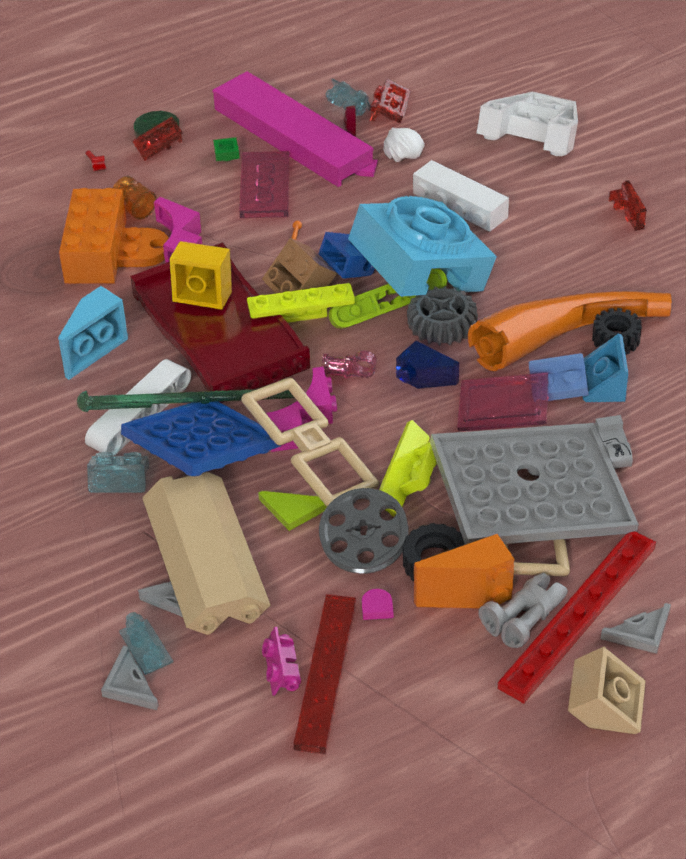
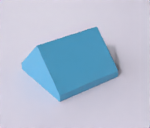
(607, 372)

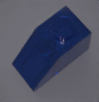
(426, 367)

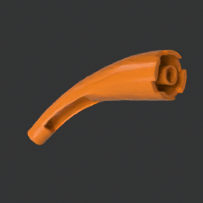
(525, 327)

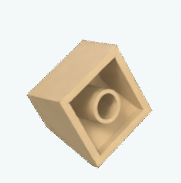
(606, 693)

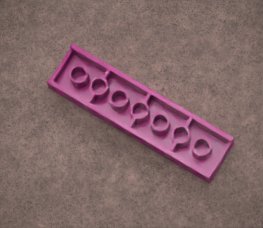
(292, 128)

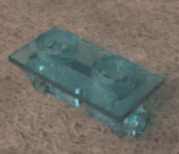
(343, 92)
(144, 644)

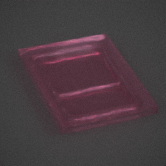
(503, 402)

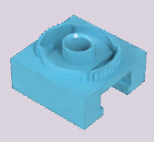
(418, 235)

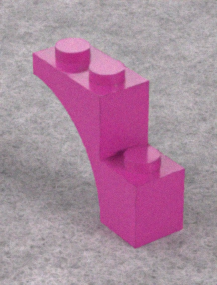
(181, 221)
(295, 414)

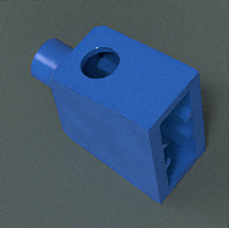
(344, 256)

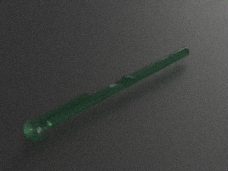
(128, 401)

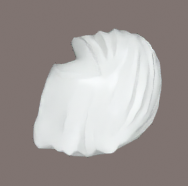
(403, 144)

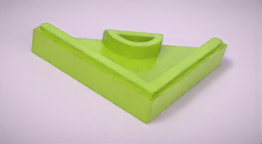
(292, 508)

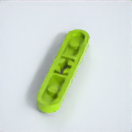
(367, 307)

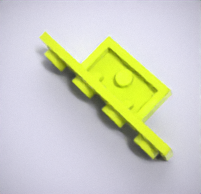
(301, 304)
(410, 465)

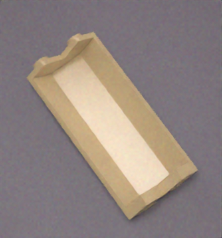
(205, 552)

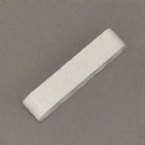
(106, 431)

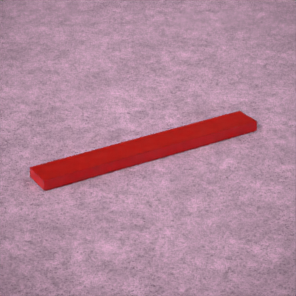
(576, 616)

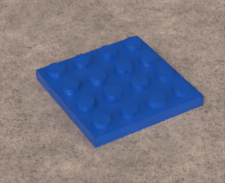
(199, 436)

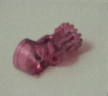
(348, 365)

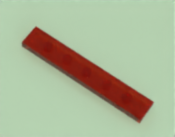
(325, 674)

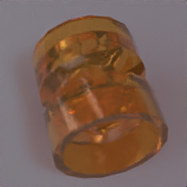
(137, 198)

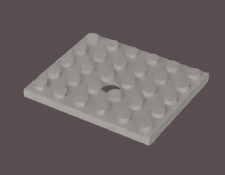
(570, 499)

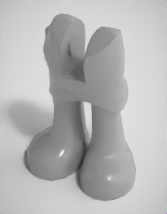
(532, 599)

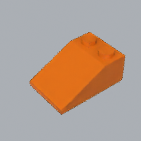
(465, 576)

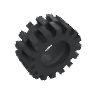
(617, 321)

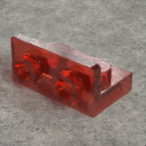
(390, 101)

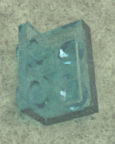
(117, 473)

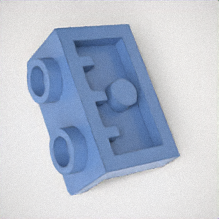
(565, 374)

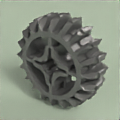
(441, 315)

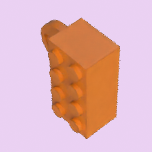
(99, 243)

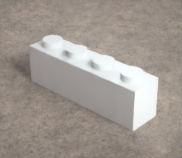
(462, 195)

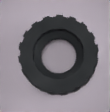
(428, 537)

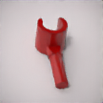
(98, 162)

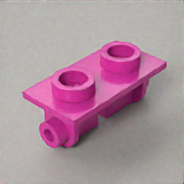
(278, 652)

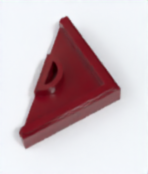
(350, 120)

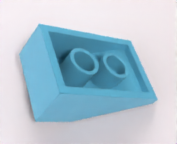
(92, 331)

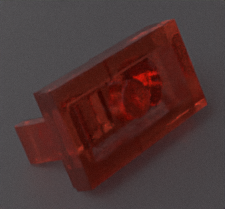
(158, 138)
(628, 199)

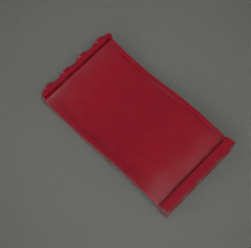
(226, 343)

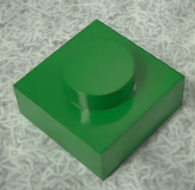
(226, 149)

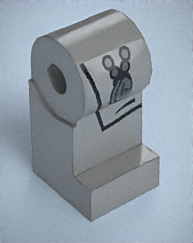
(615, 440)

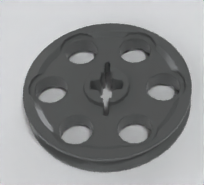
(350, 530)

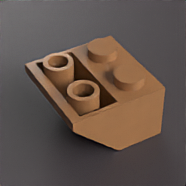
(298, 269)

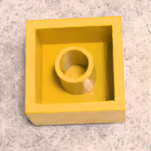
(200, 275)

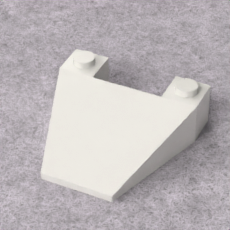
(532, 117)

